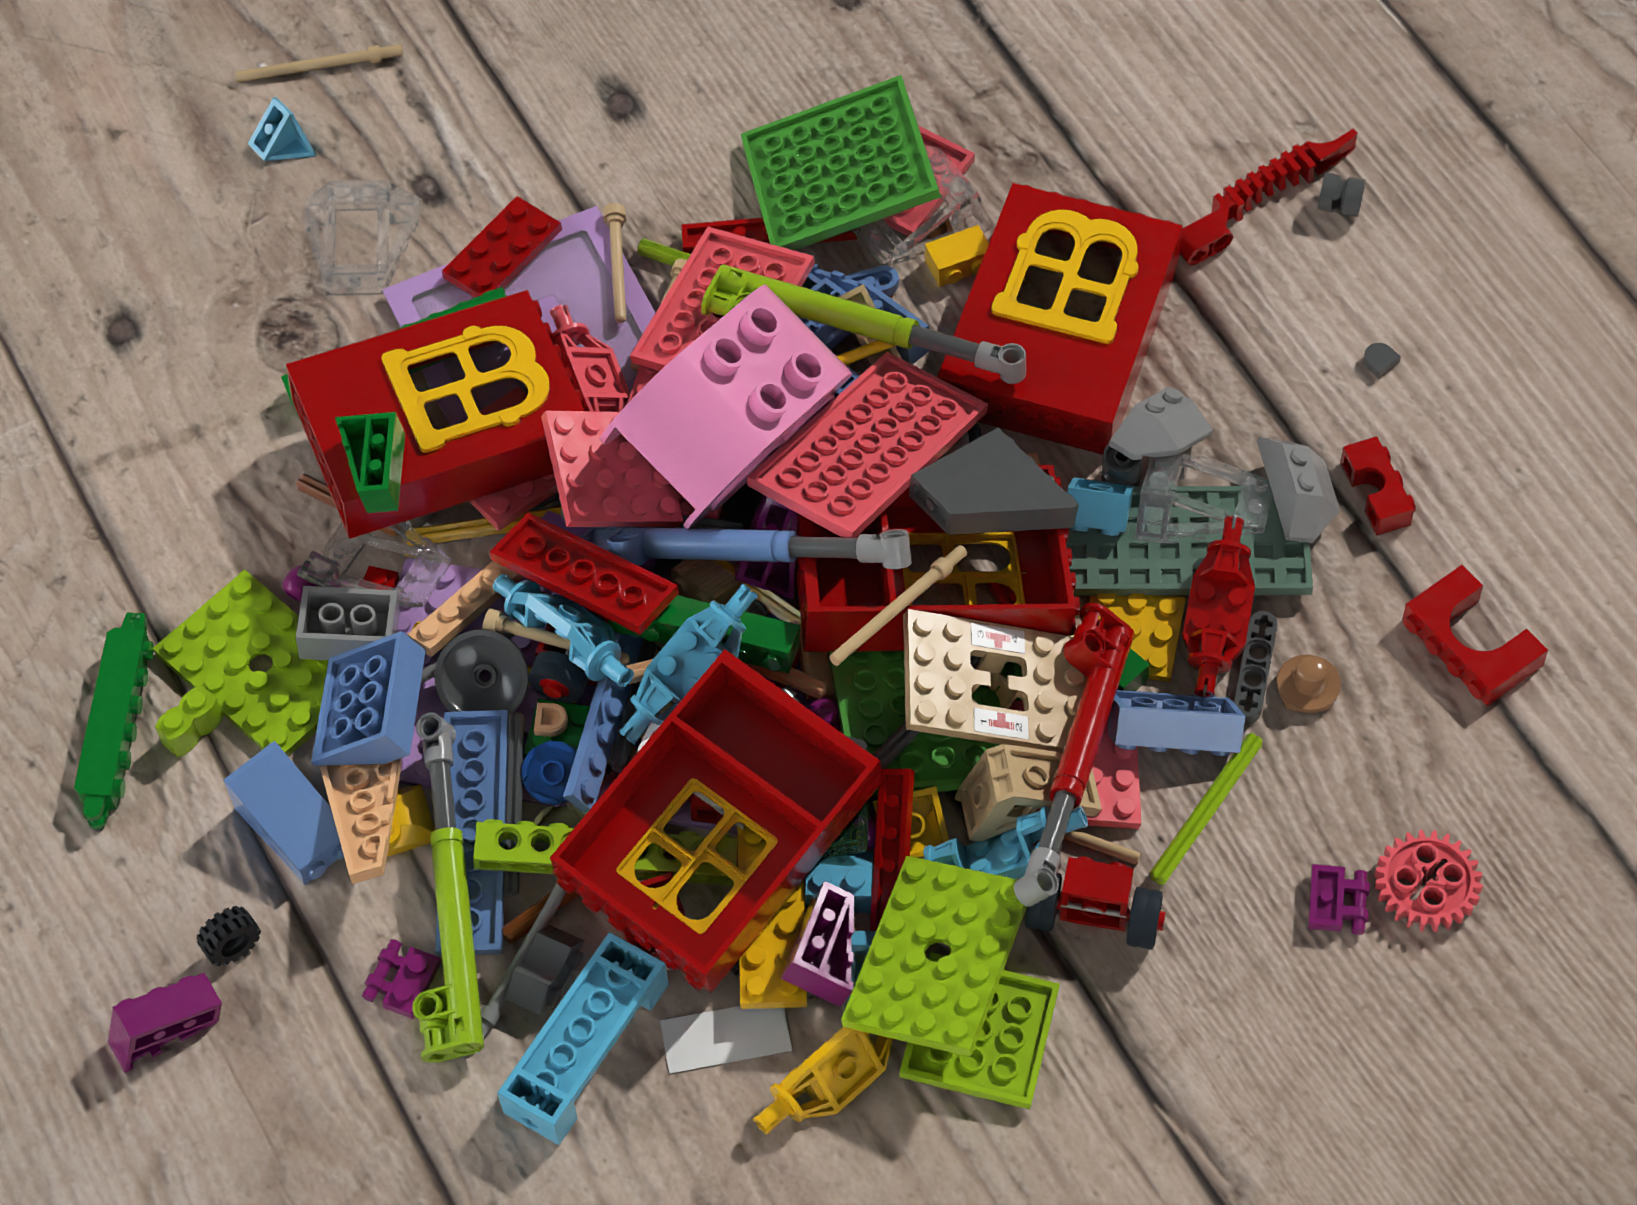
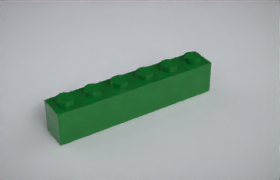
(764, 643)

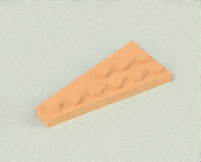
(363, 813)

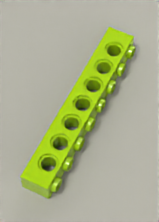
(524, 859)

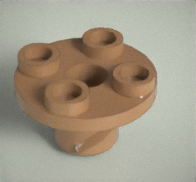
(1308, 684)

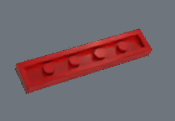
(892, 836)

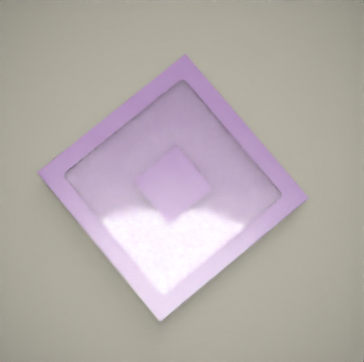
(568, 272)

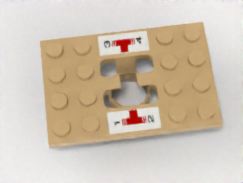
(943, 681)

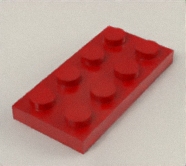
(502, 248)

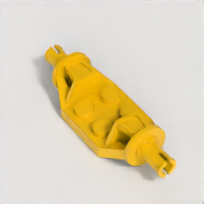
(830, 1076)

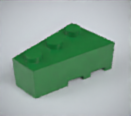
(375, 457)

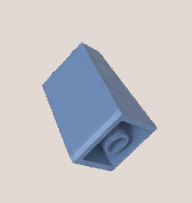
(286, 812)

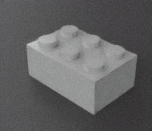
(343, 619)

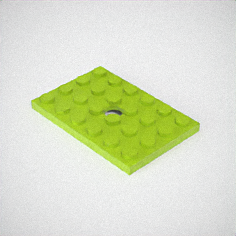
(216, 652)
(944, 1000)

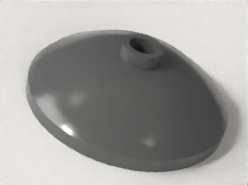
(461, 668)

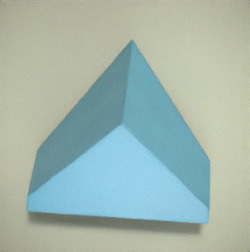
(280, 135)

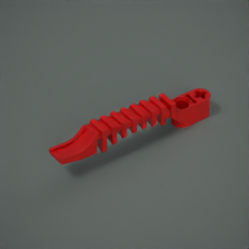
(1211, 233)

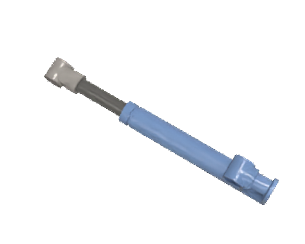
(647, 543)

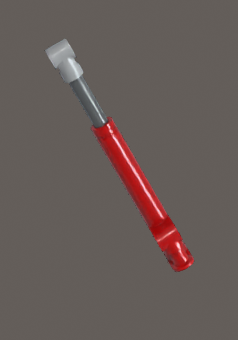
(1100, 654)

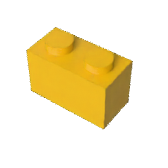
(956, 255)

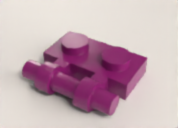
(1327, 899)
(413, 977)

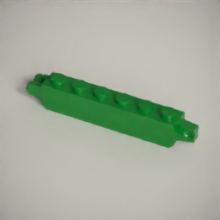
(113, 719)

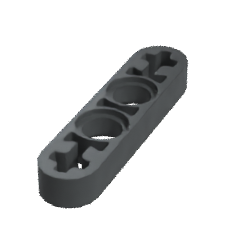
(1254, 666)

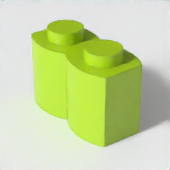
(186, 723)

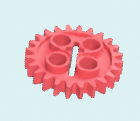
(1453, 897)

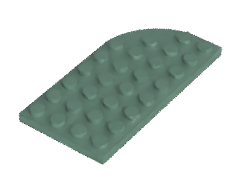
(1155, 568)

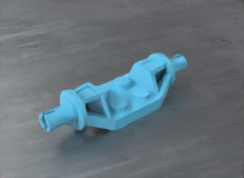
(590, 637)
(686, 660)
(1005, 853)

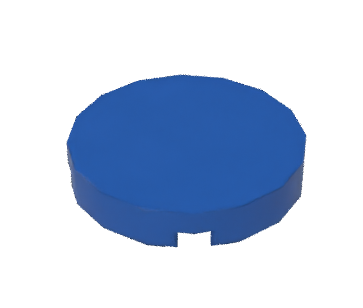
(548, 771)

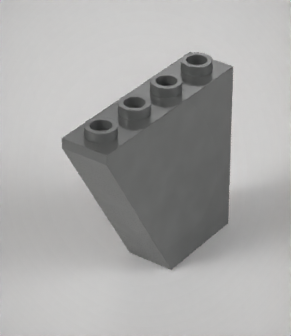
(991, 489)

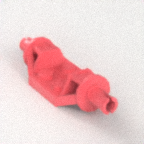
(592, 366)

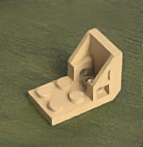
(1010, 784)

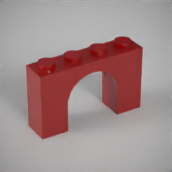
(1484, 672)

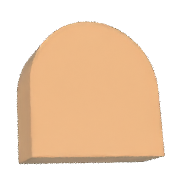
(550, 720)

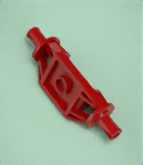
(1219, 607)

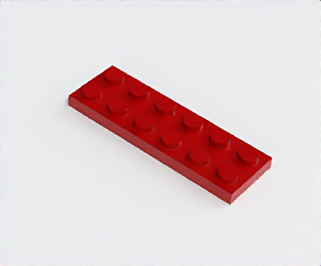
(584, 573)

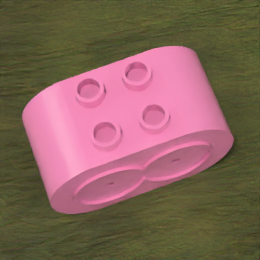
(730, 400)

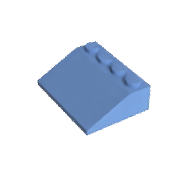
(370, 703)

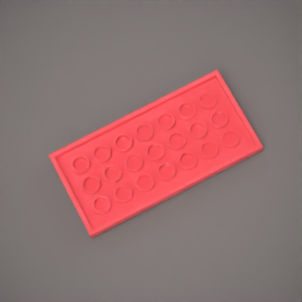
(867, 446)

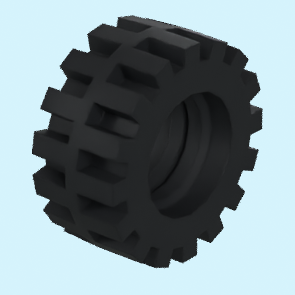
(228, 935)

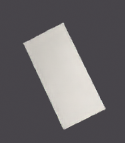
(724, 1037)

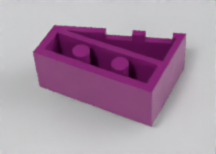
(770, 575)
(823, 946)
(161, 1016)

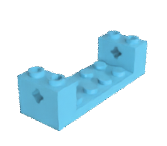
(580, 1036)

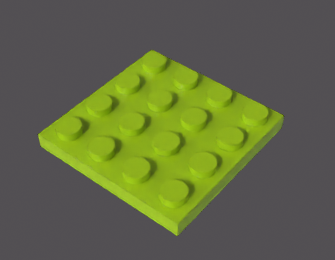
(1006, 1051)

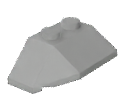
(1161, 426)
(1299, 488)

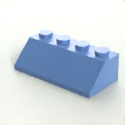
(1175, 722)

